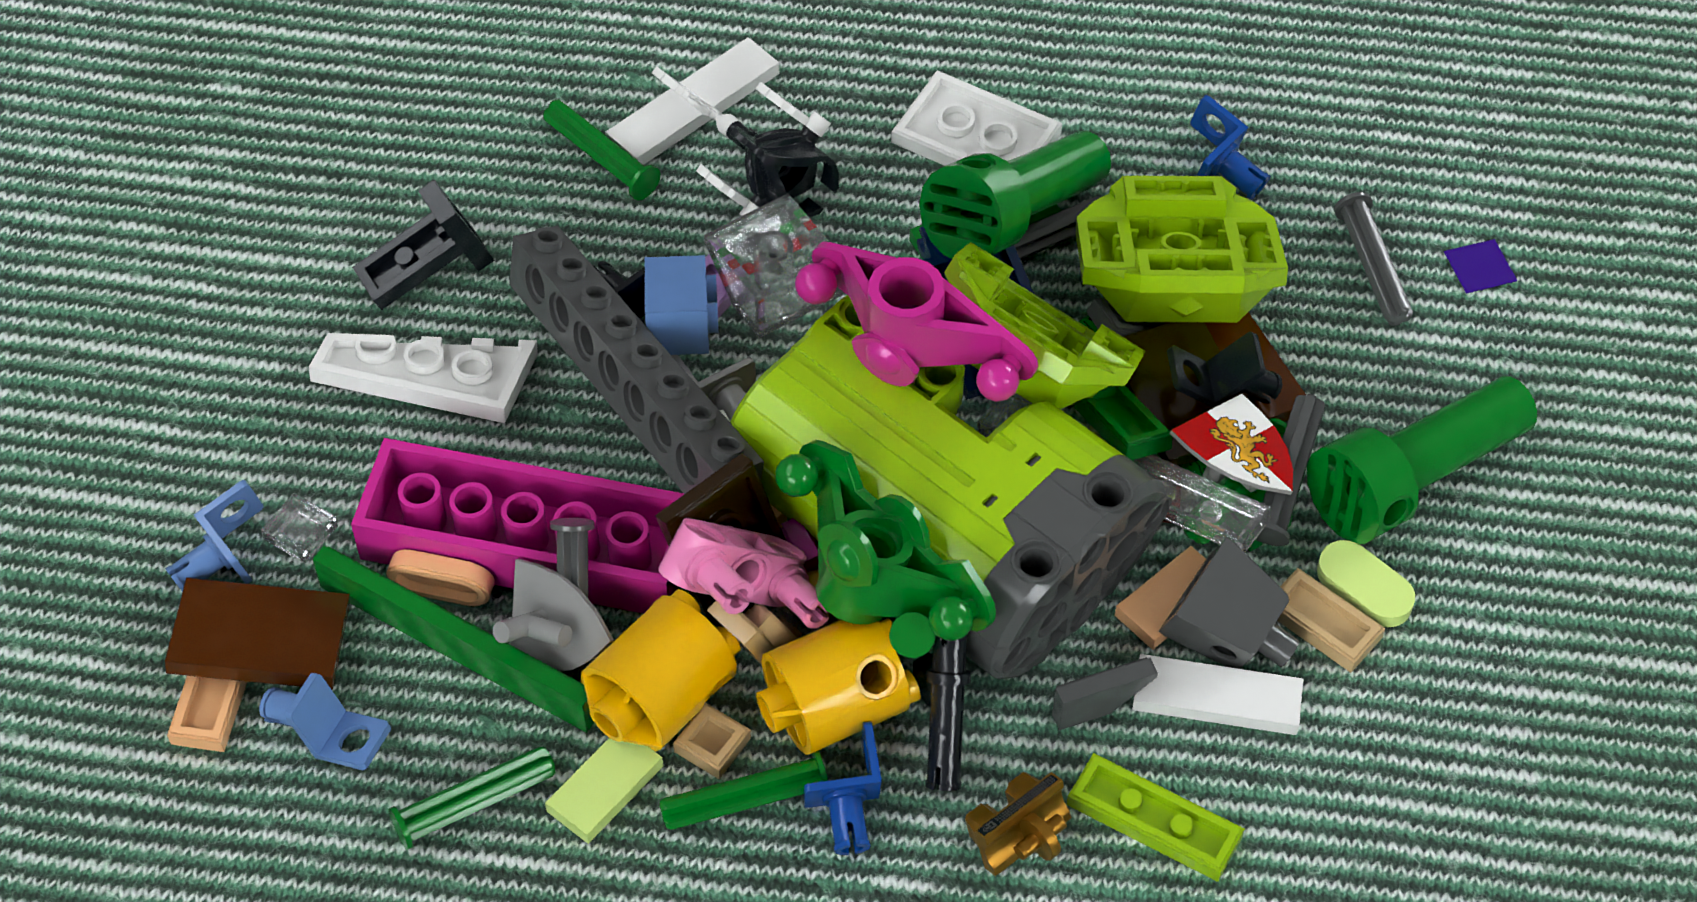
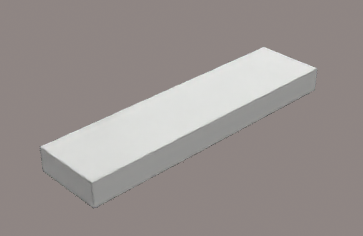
(673, 118)

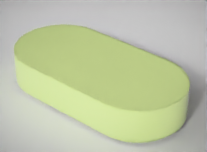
(1366, 582)

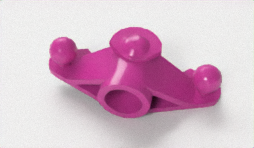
(915, 319)

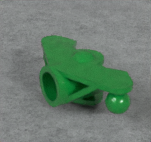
(879, 552)

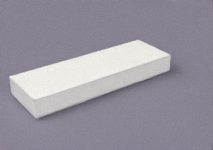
(1222, 695)

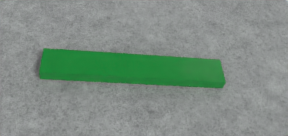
(454, 637)

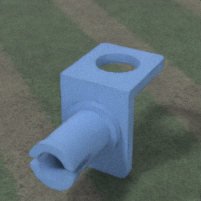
(213, 552)
(323, 722)

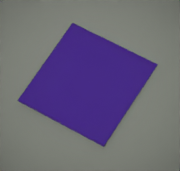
(1480, 266)

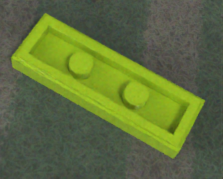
(1155, 817)

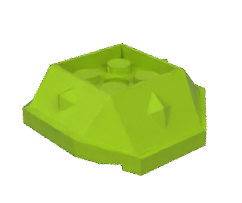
(1179, 249)
(1069, 355)

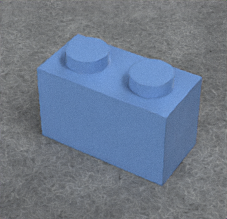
(680, 303)

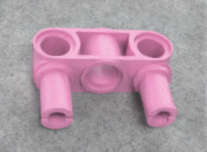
(741, 569)

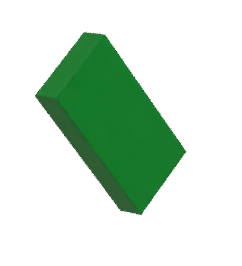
(1125, 422)

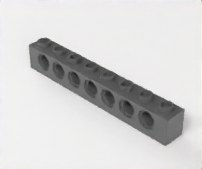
(624, 359)

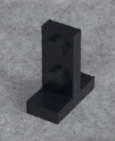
(421, 250)

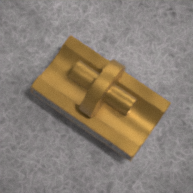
(1023, 826)

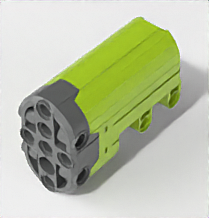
(1032, 506)

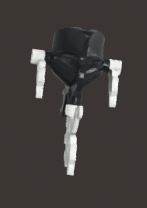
(775, 160)

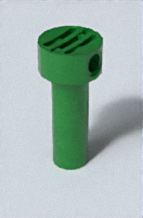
(993, 198)
(1373, 479)

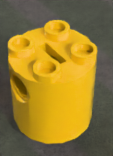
(659, 672)
(833, 683)

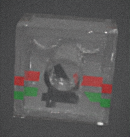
(761, 259)

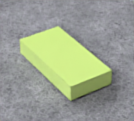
(603, 787)

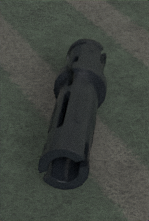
(948, 684)

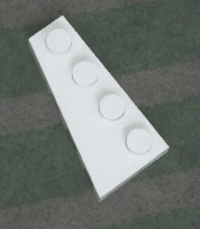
(454, 378)

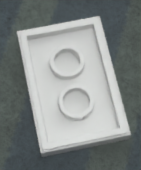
(960, 120)

